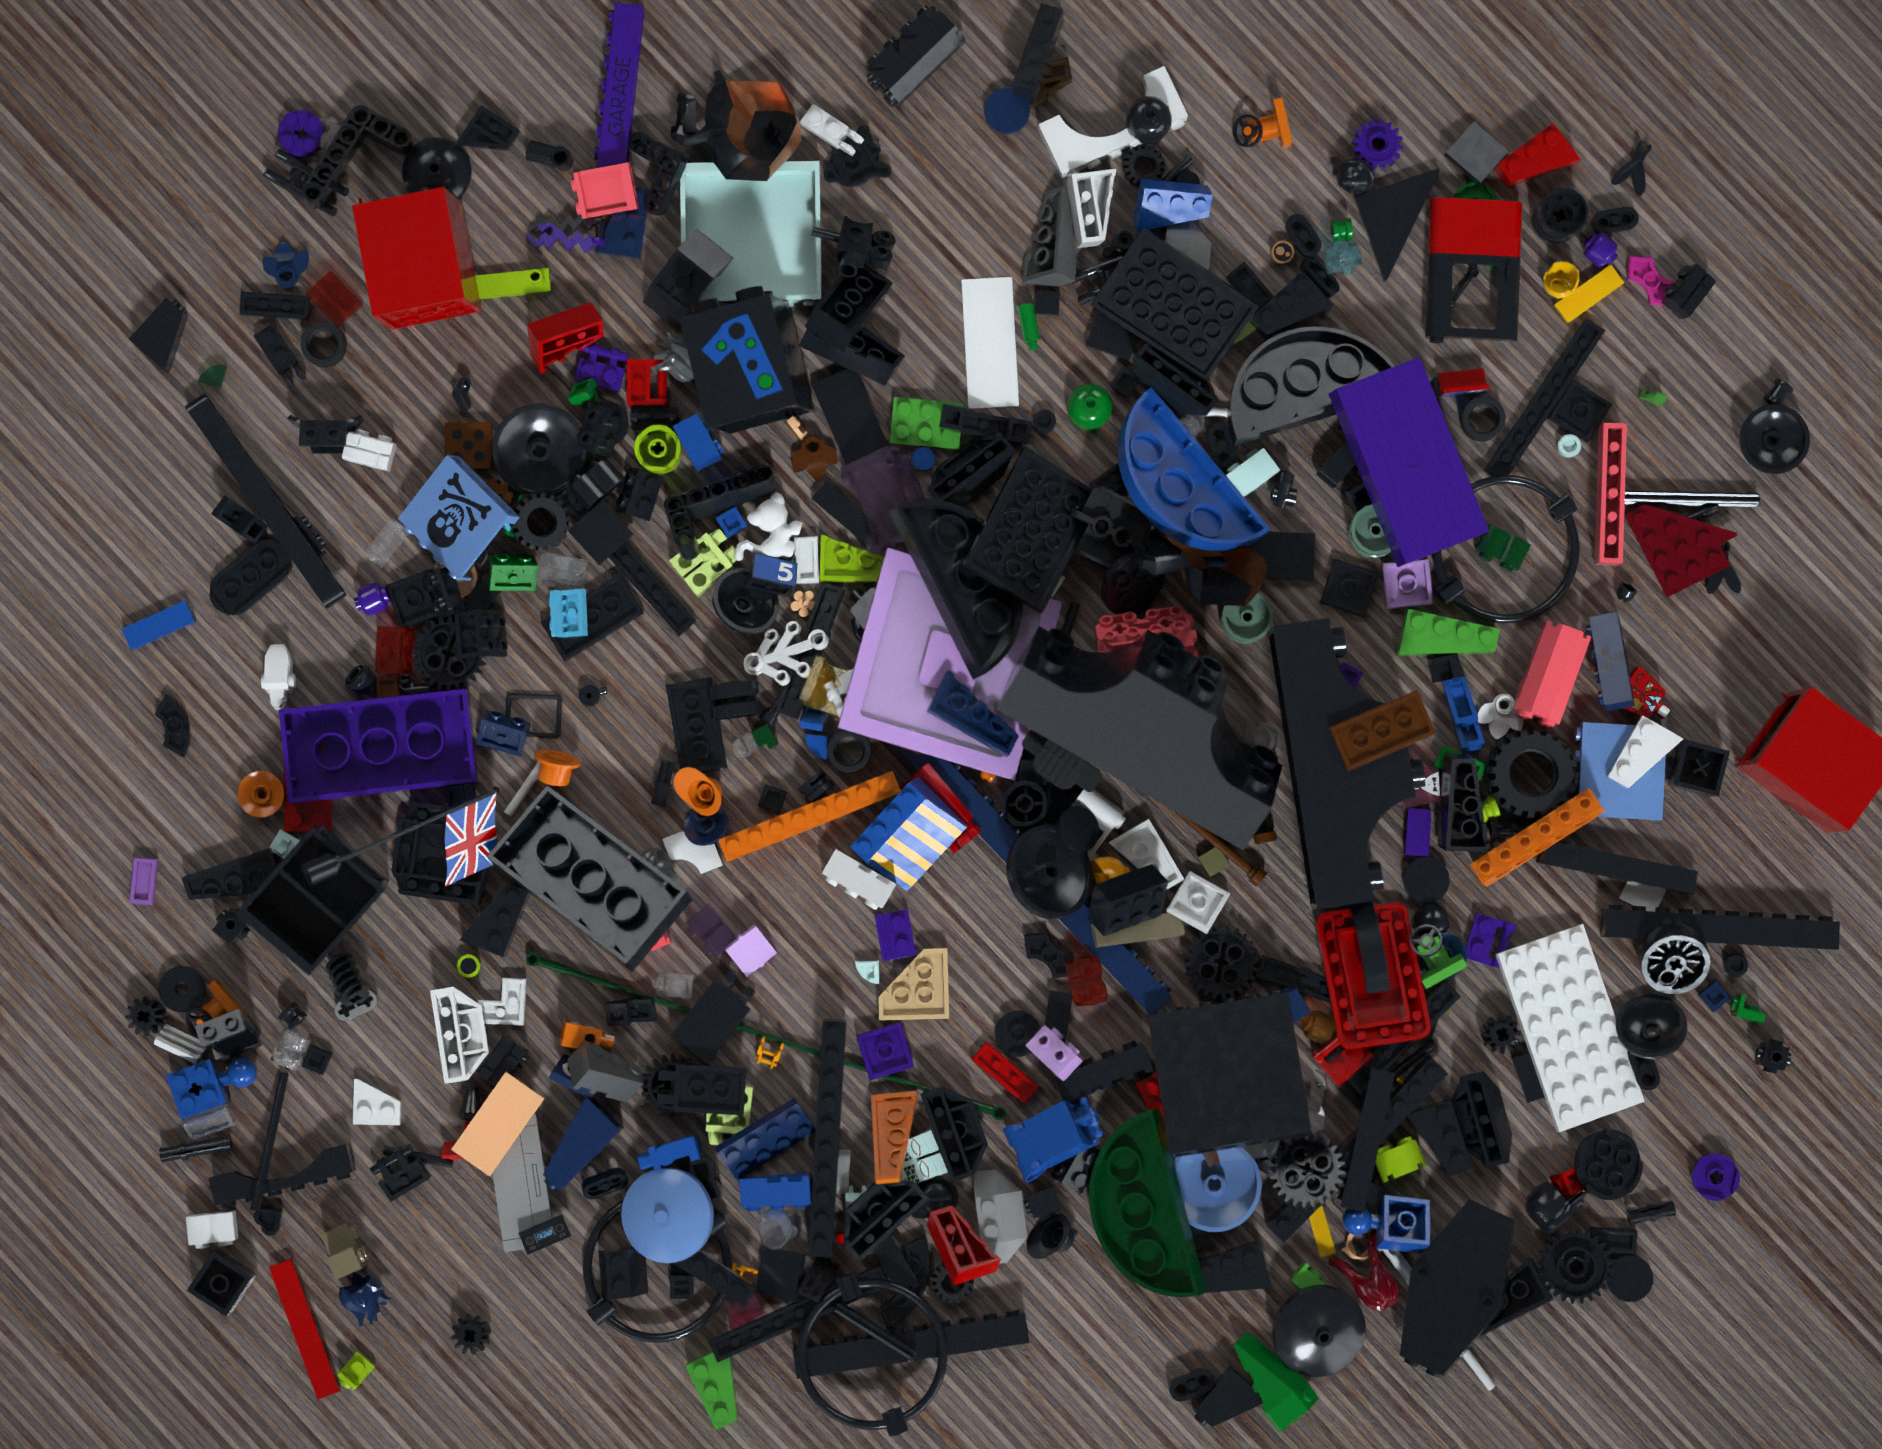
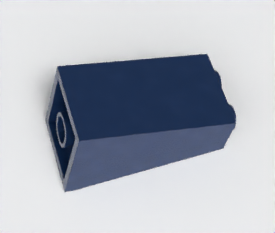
(585, 1138)

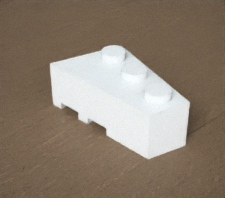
(1090, 204)
(858, 880)

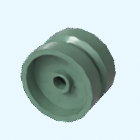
(1363, 539)
(1247, 631)

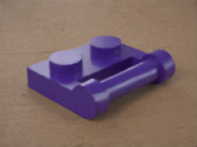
(1482, 936)

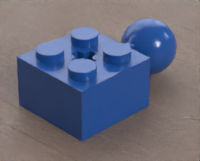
(240, 1073)
(1391, 1234)

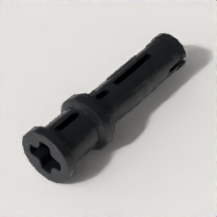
(1508, 828)

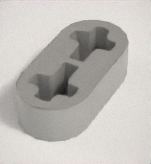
(358, 1010)
(843, 1171)

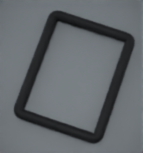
(538, 696)

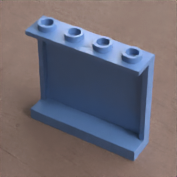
(1596, 753)

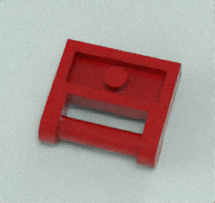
(640, 384)
(1344, 1064)

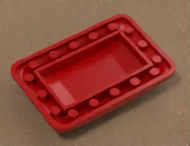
(1377, 1017)

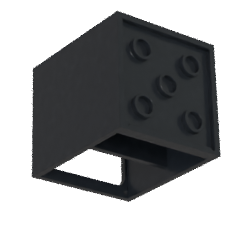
(310, 919)

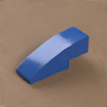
(1463, 715)

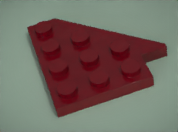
(1678, 547)

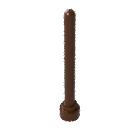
(1254, 873)

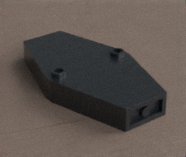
(1457, 1288)

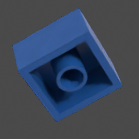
(698, 443)

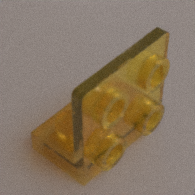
(814, 691)

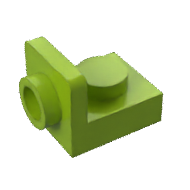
(355, 1371)

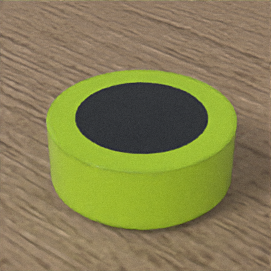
(468, 965)

